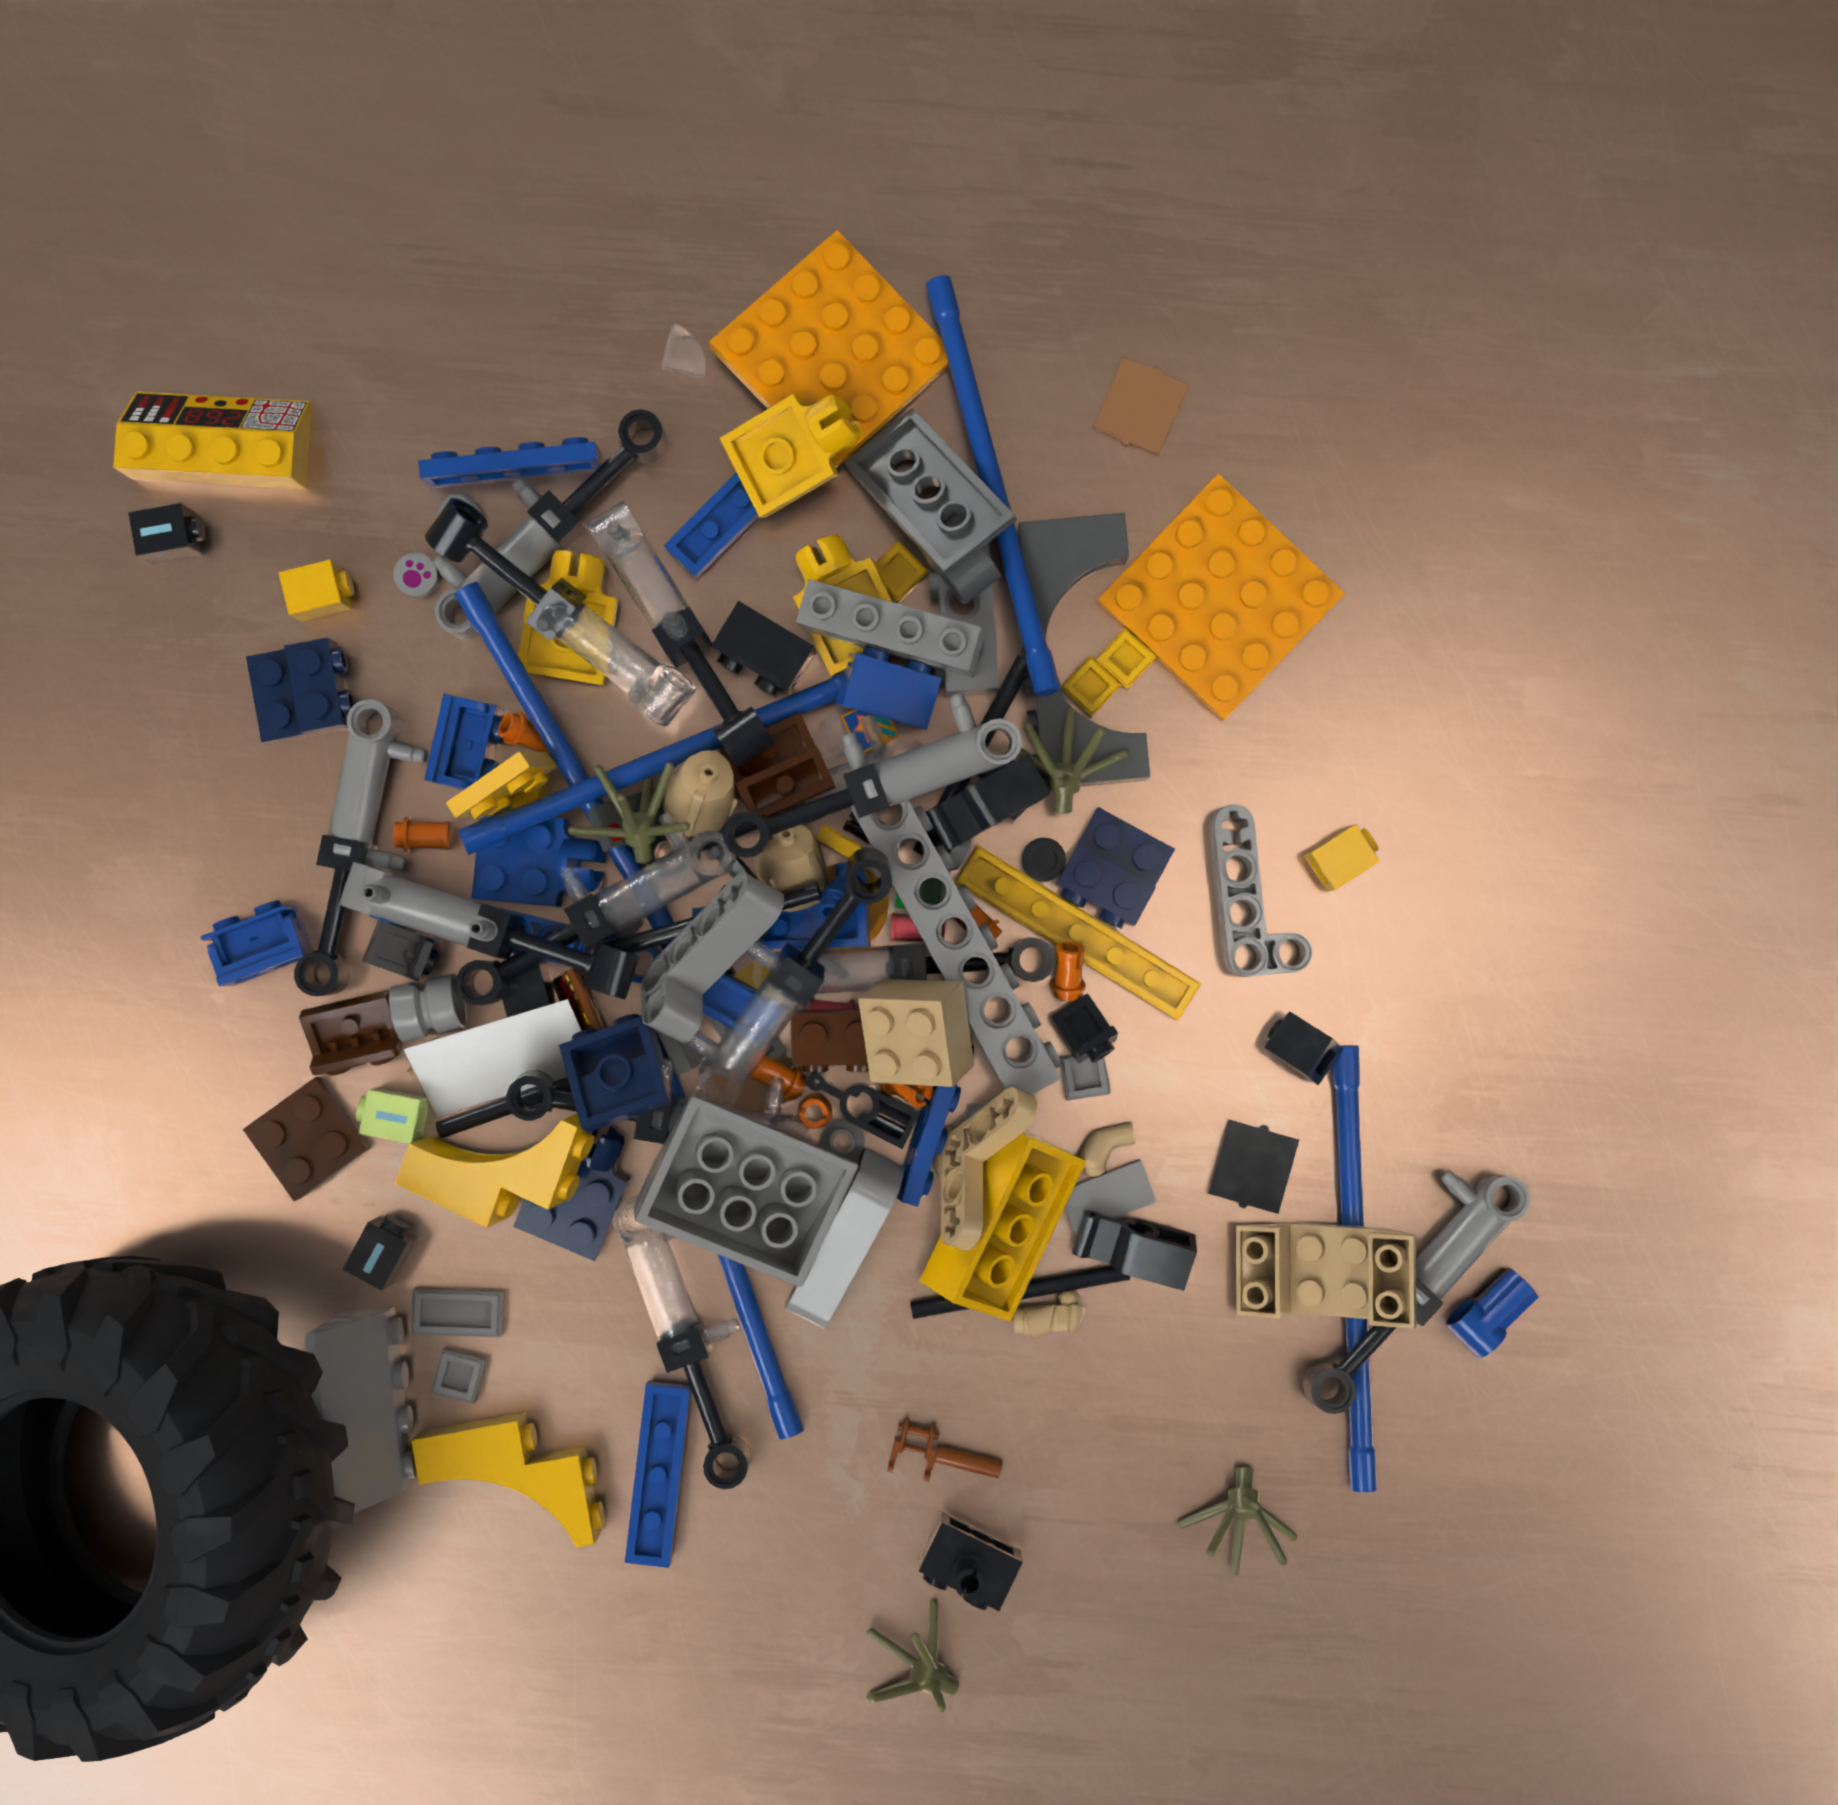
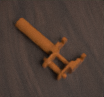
(940, 1454)

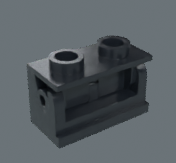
(763, 650)

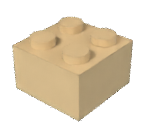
(916, 1032)

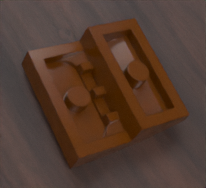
(783, 773)

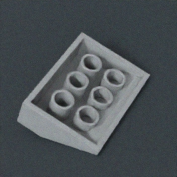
(744, 1191)
(365, 1392)

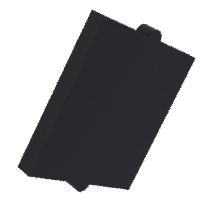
(1253, 1166)

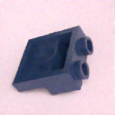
(300, 690)
(1114, 869)
(615, 1072)

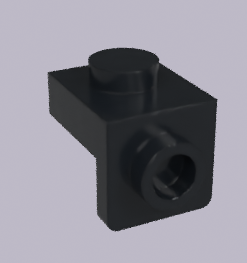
(400, 951)
(1085, 1030)

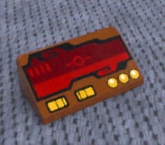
(582, 999)

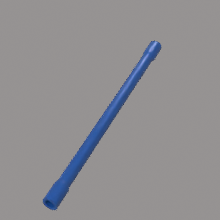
(947, 316)
(486, 623)
(500, 827)
(1347, 1082)
(779, 1398)

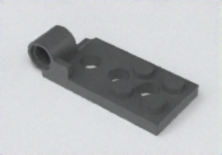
(951, 551)

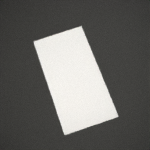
(488, 1058)

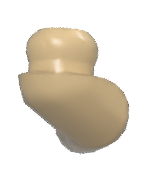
(1100, 1145)

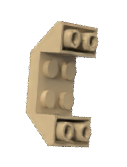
(1326, 1272)

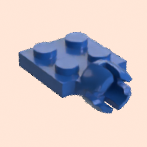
(530, 863)

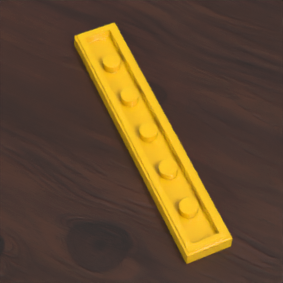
(1063, 921)

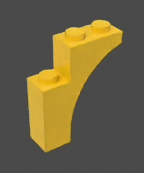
(489, 1185)
(502, 1454)

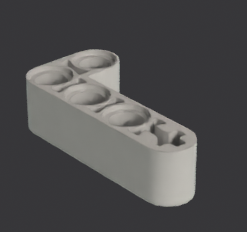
(1249, 891)
(704, 952)
(848, 1239)

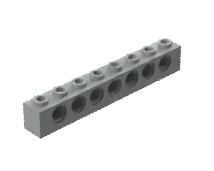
(1039, 1066)

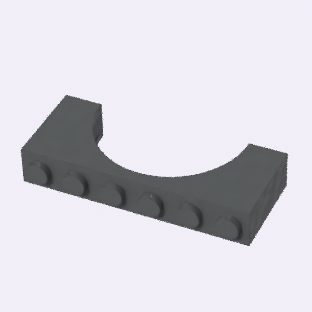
(1056, 559)

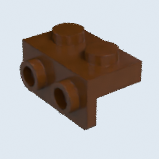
(350, 1033)
(828, 1040)

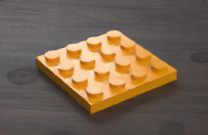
(834, 332)
(1220, 597)

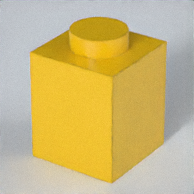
(316, 590)
(1343, 857)

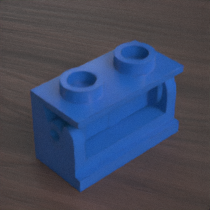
(889, 689)
(463, 742)
(257, 944)

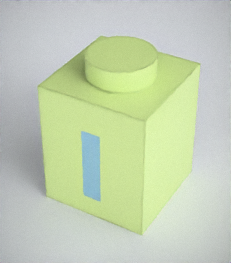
(392, 1114)

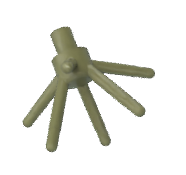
(1066, 776)
(637, 827)
(1243, 1505)
(925, 1673)

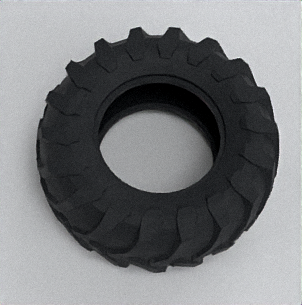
(234, 1488)

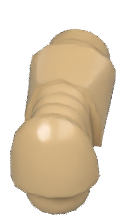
(1046, 1319)

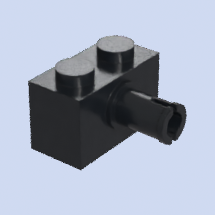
(969, 1562)

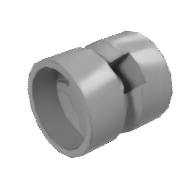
(421, 1008)

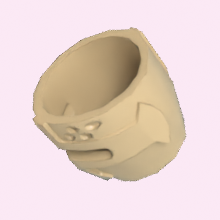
(702, 792)
(791, 862)

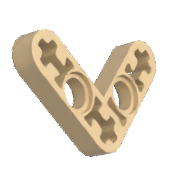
(963, 1161)

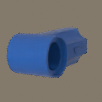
(1483, 1320)

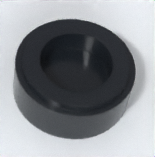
(1043, 859)

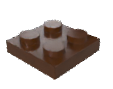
(306, 1138)

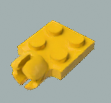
(790, 449)
(844, 573)
(553, 656)
(509, 785)

